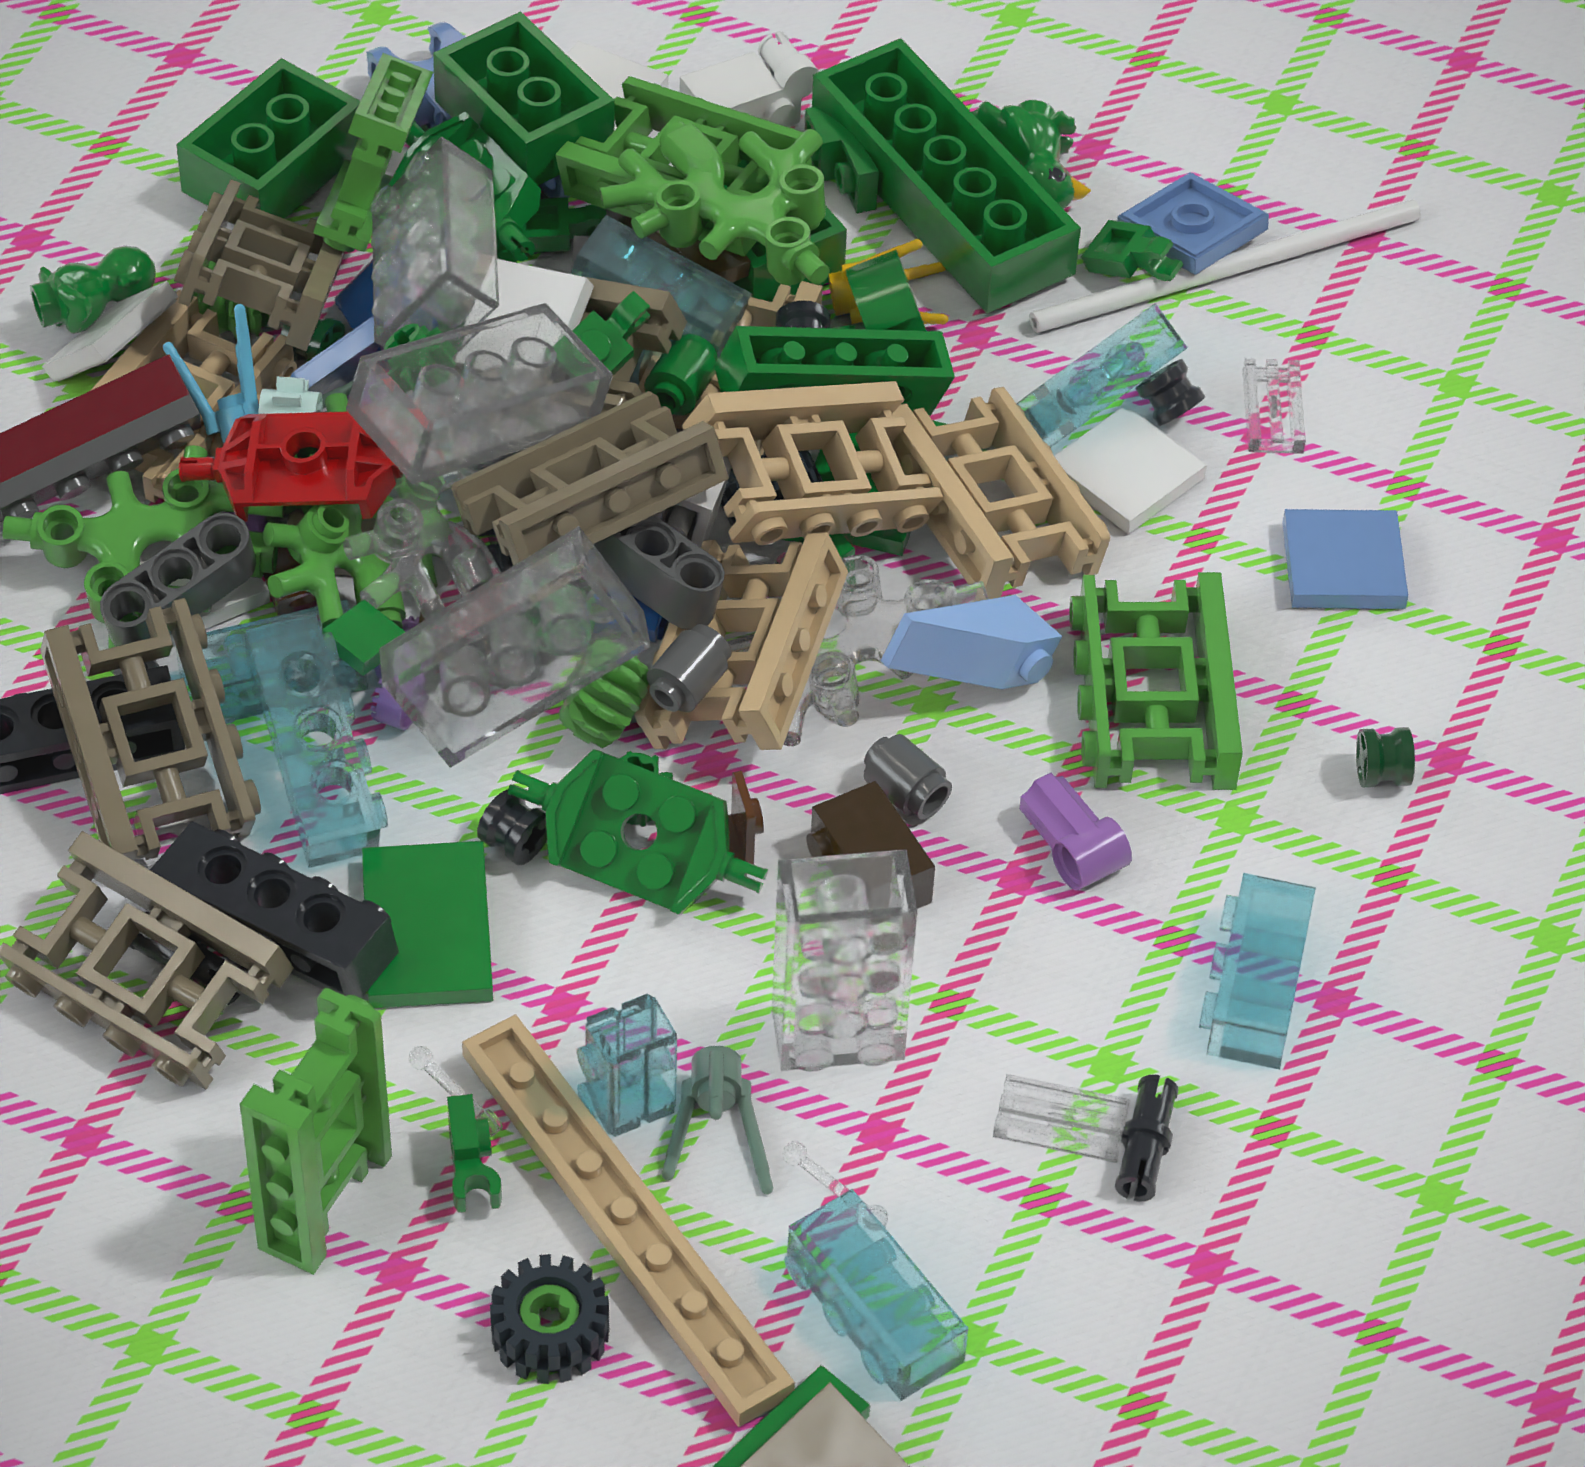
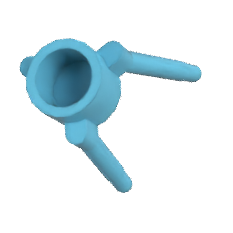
(231, 406)

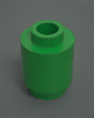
(683, 373)

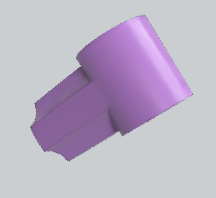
(1080, 842)

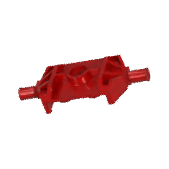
(262, 471)

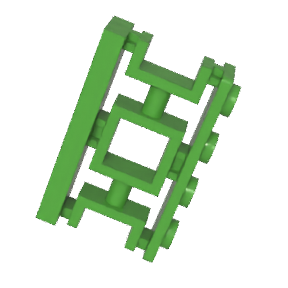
(650, 107)
(382, 126)
(1200, 679)
(317, 1130)

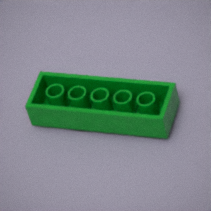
(950, 177)

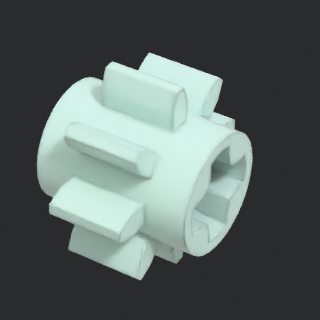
(290, 397)

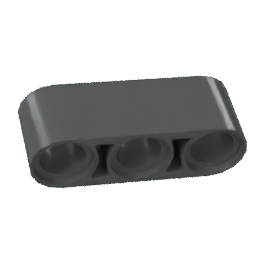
(190, 558)
(665, 571)

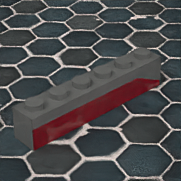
(94, 435)

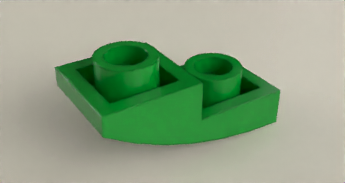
(844, 160)

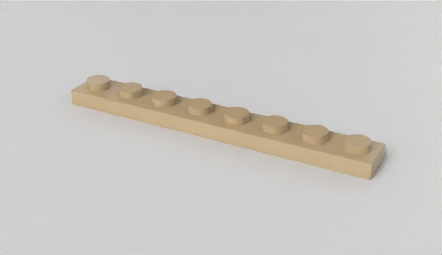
(629, 1221)

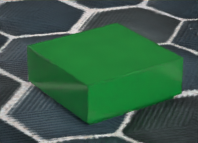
(361, 634)

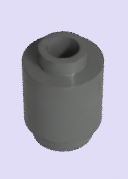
(689, 668)
(907, 776)

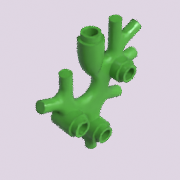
(775, 216)
(130, 527)
(319, 549)

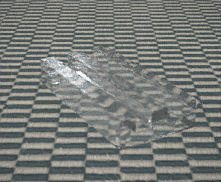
(1273, 376)
(1063, 1109)

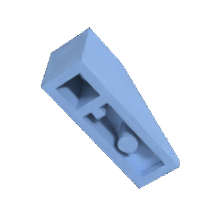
(976, 643)

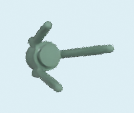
(716, 1088)

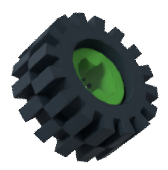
(549, 1349)

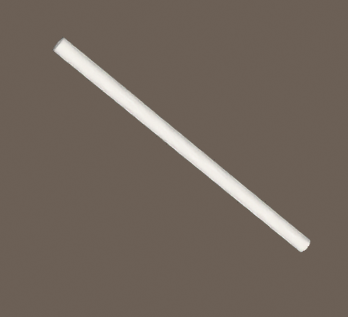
(1229, 265)

